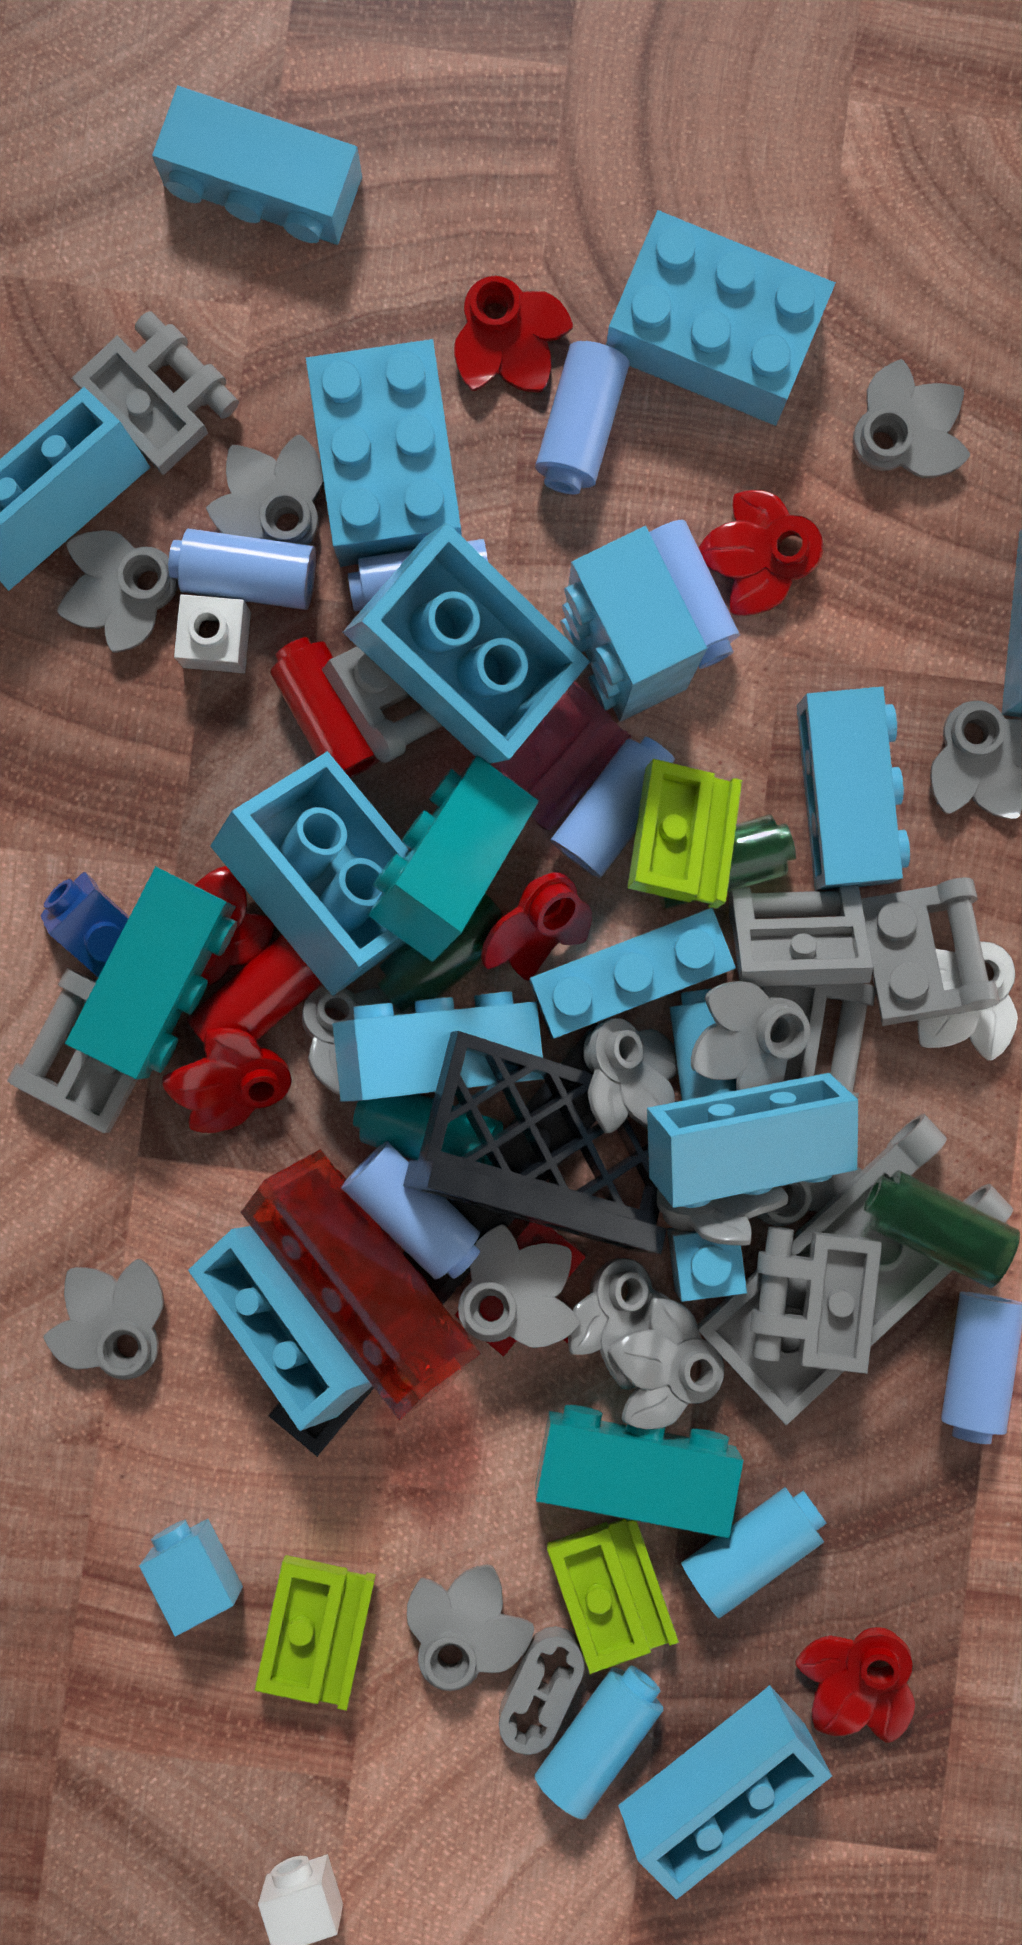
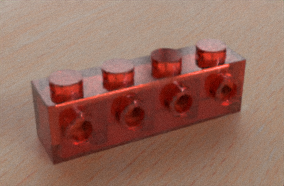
(359, 1283)

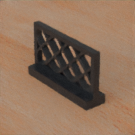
(521, 1194)

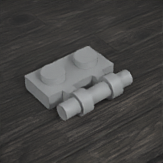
(151, 413)
(837, 1302)

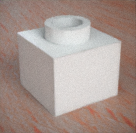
(221, 652)
(301, 1901)

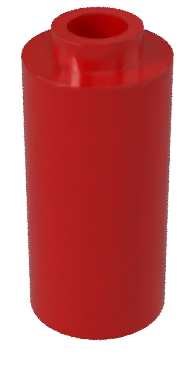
(318, 707)
(258, 993)

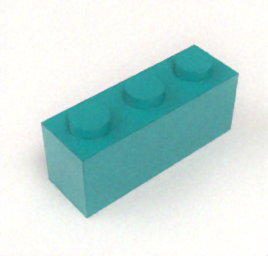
(451, 857)
(153, 976)
(639, 1472)

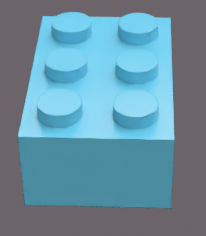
(718, 317)
(382, 448)
(631, 625)
(467, 646)
(311, 866)

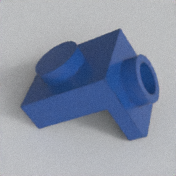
(84, 921)

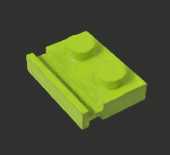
(684, 834)
(611, 1593)
(315, 1632)

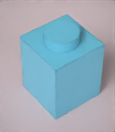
(704, 1267)
(190, 1575)

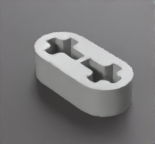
(554, 1696)

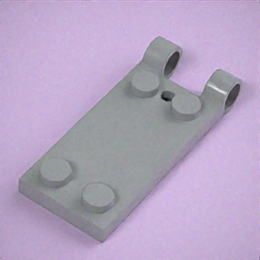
(901, 1284)

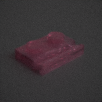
(564, 754)

